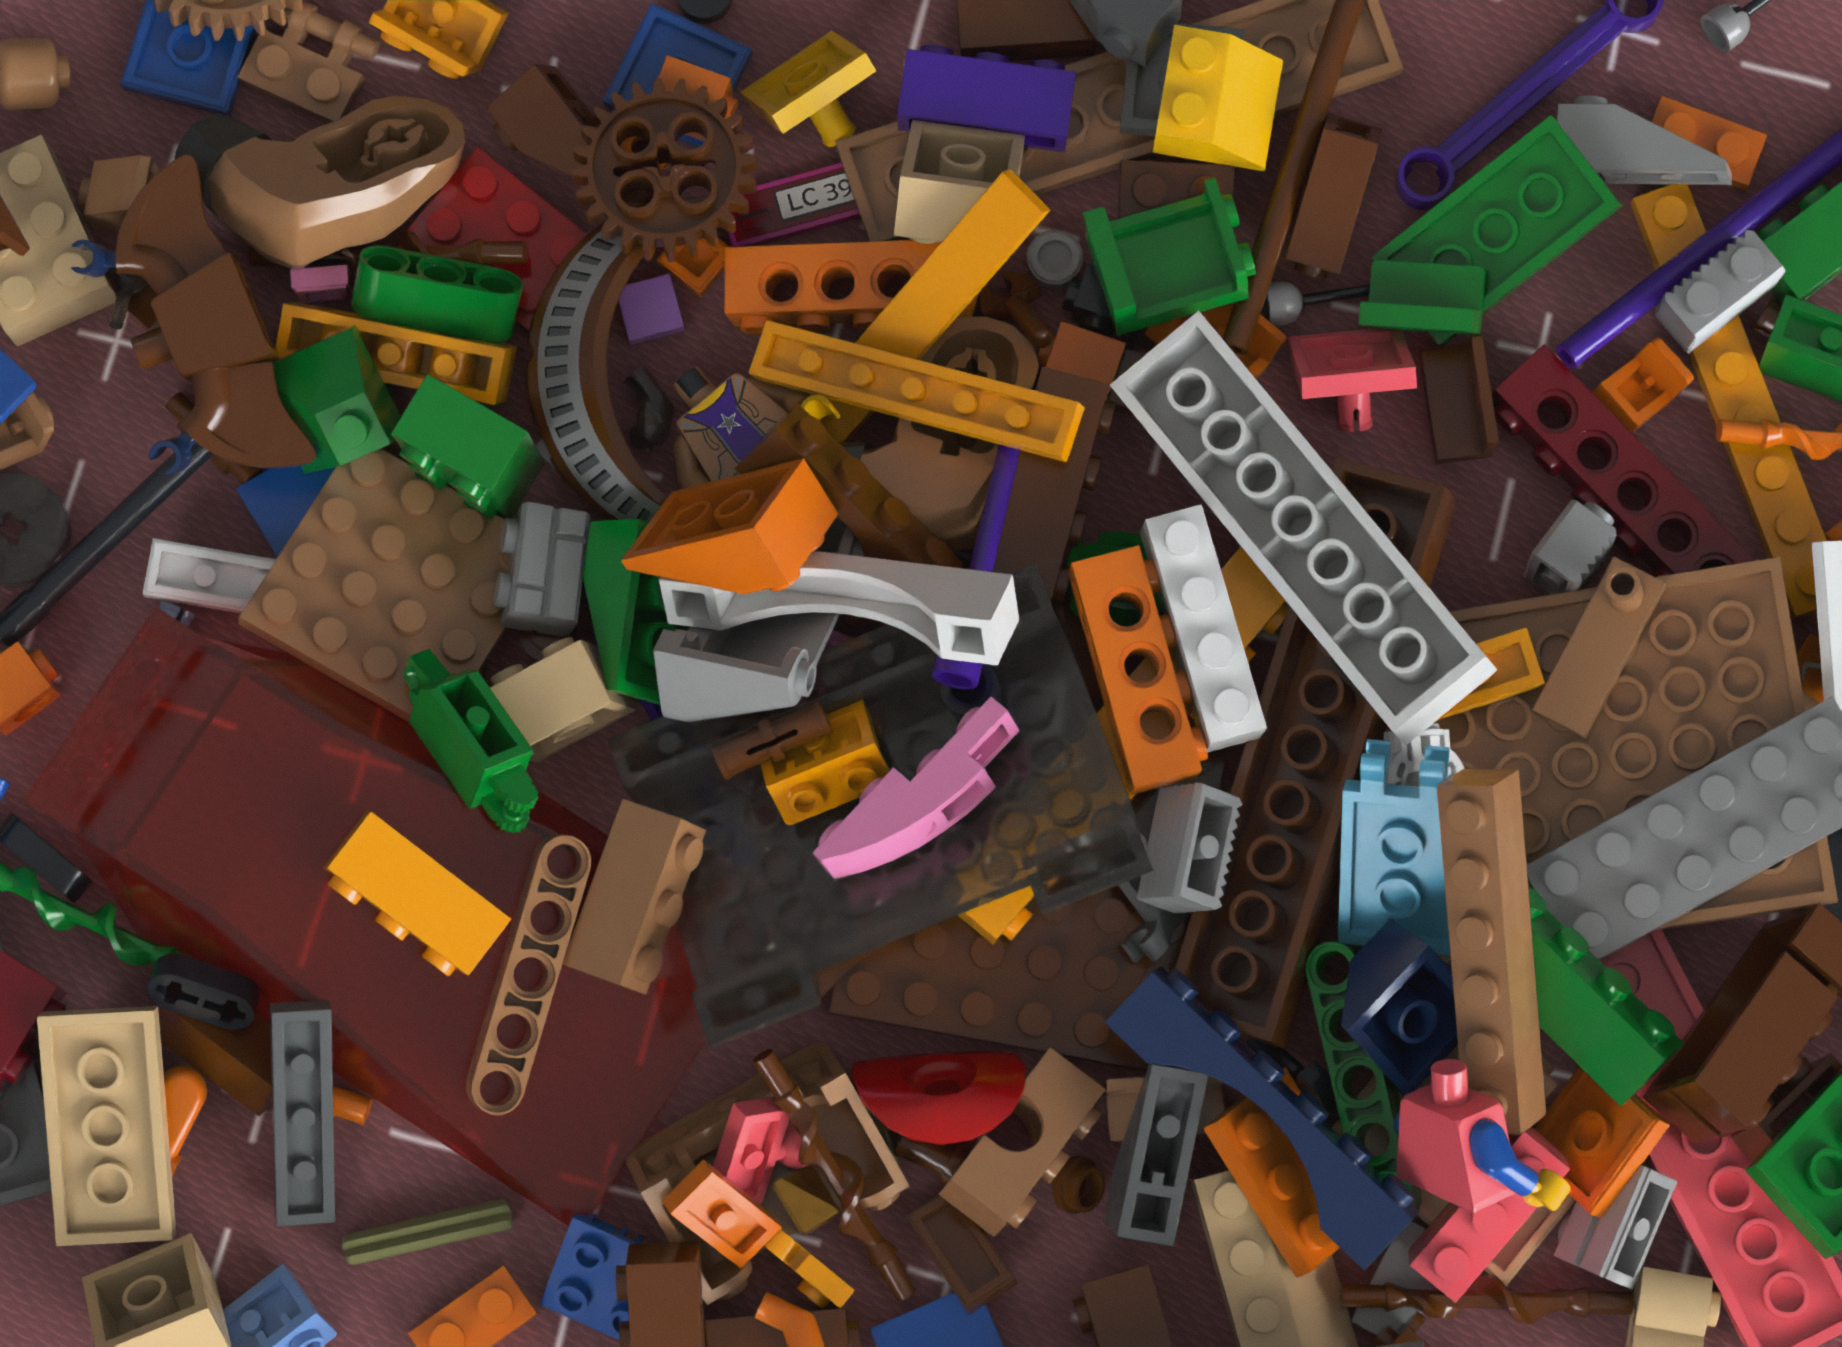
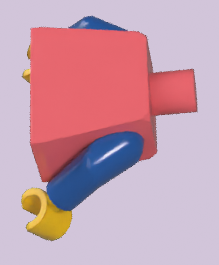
(1460, 1146)

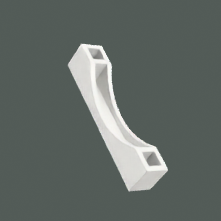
(948, 608)

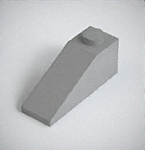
(1635, 150)

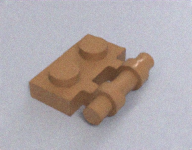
(302, 77)

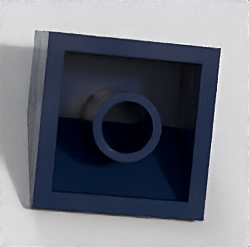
(1400, 1006)

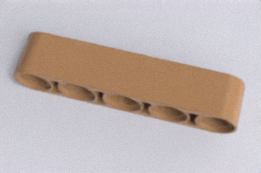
(534, 1003)

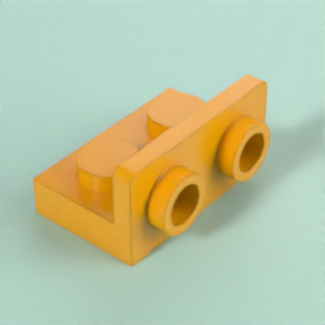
(827, 768)

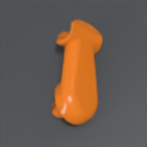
(184, 1099)

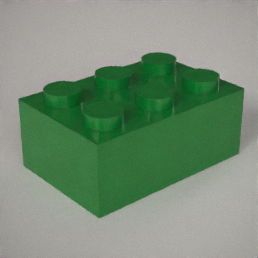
(468, 448)

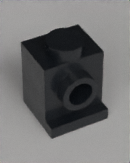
(1089, 306)

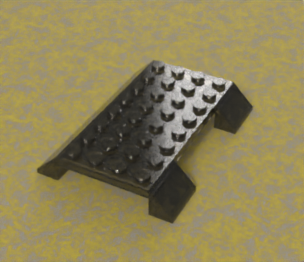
(764, 908)

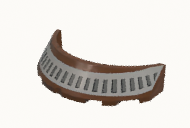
(570, 379)

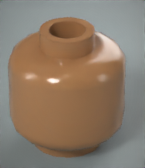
(31, 73)

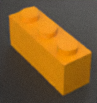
(415, 895)

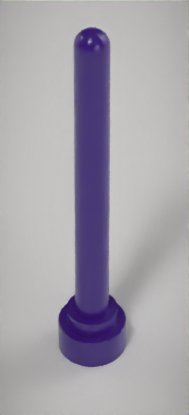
(961, 673)

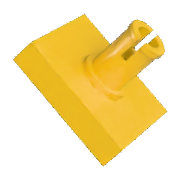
(810, 88)

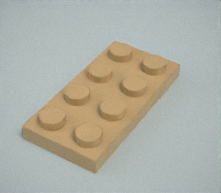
(106, 1125)

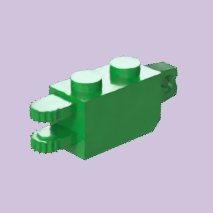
(472, 739)

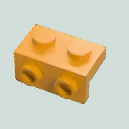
(449, 32)

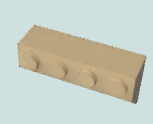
(1257, 1285)

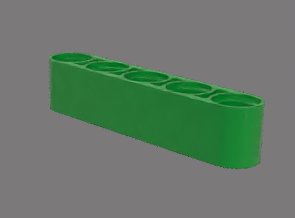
(1346, 1058)

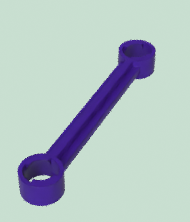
(1519, 99)

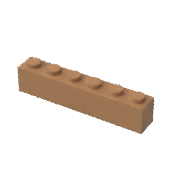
(1492, 940)

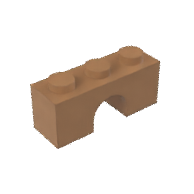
(995, 1182)

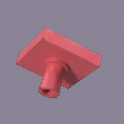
(1352, 368)

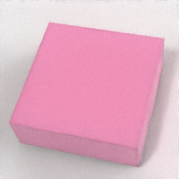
(322, 284)

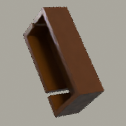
(1754, 1028)

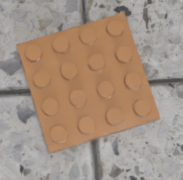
(381, 576)

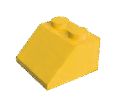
(1217, 99)

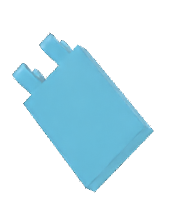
(1393, 851)

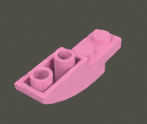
(906, 814)

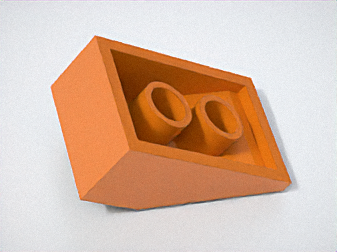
(737, 530)

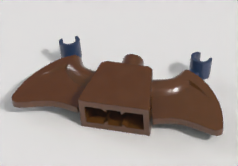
(205, 326)

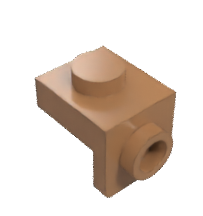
(25, 431)

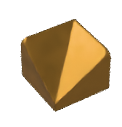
(806, 1199)

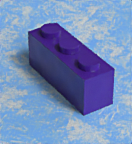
(988, 95)

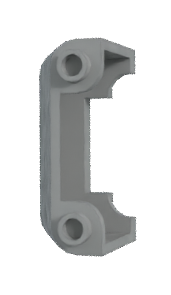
(748, 665)

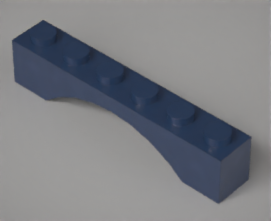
(1353, 1199)

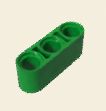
(436, 294)

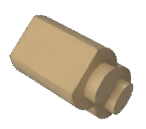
(1671, 1309)

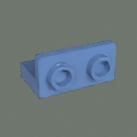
(277, 1315)

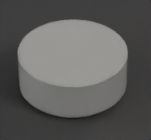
(1054, 259)

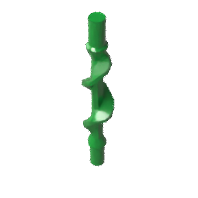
(64, 916)

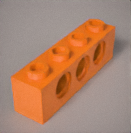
(757, 270)
(1144, 760)

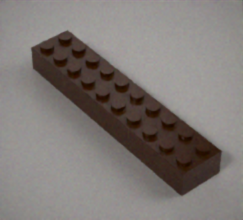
(1291, 786)

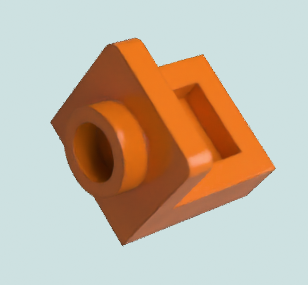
(1644, 385)

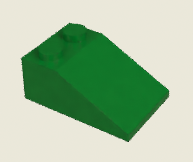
(624, 610)

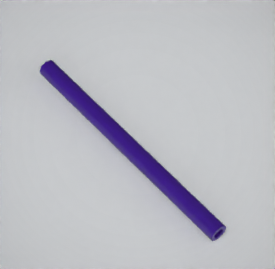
(1745, 217)

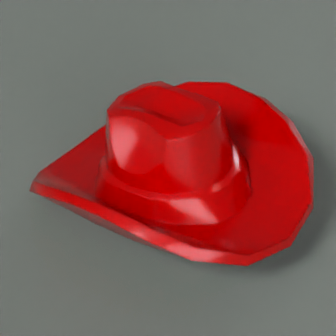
(941, 1094)

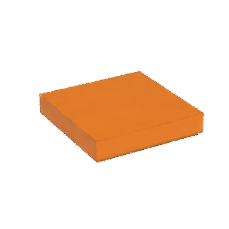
(1600, 1139)

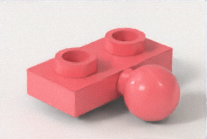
(752, 1143)

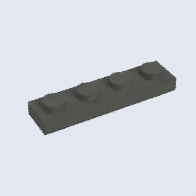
(302, 1112)

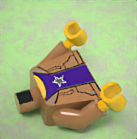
(729, 421)

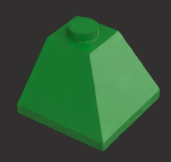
(337, 399)

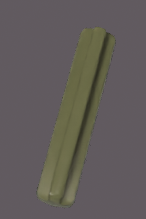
(427, 1231)

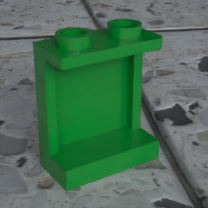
(1169, 259)

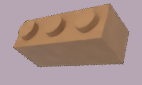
(635, 896)

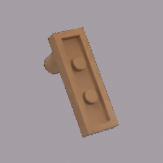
(1599, 647)

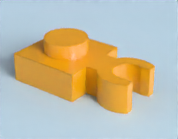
(819, 1281)

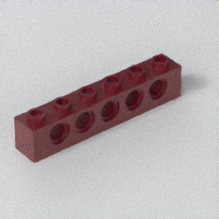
(1547, 381)

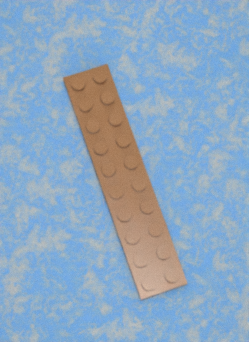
(1094, 140)

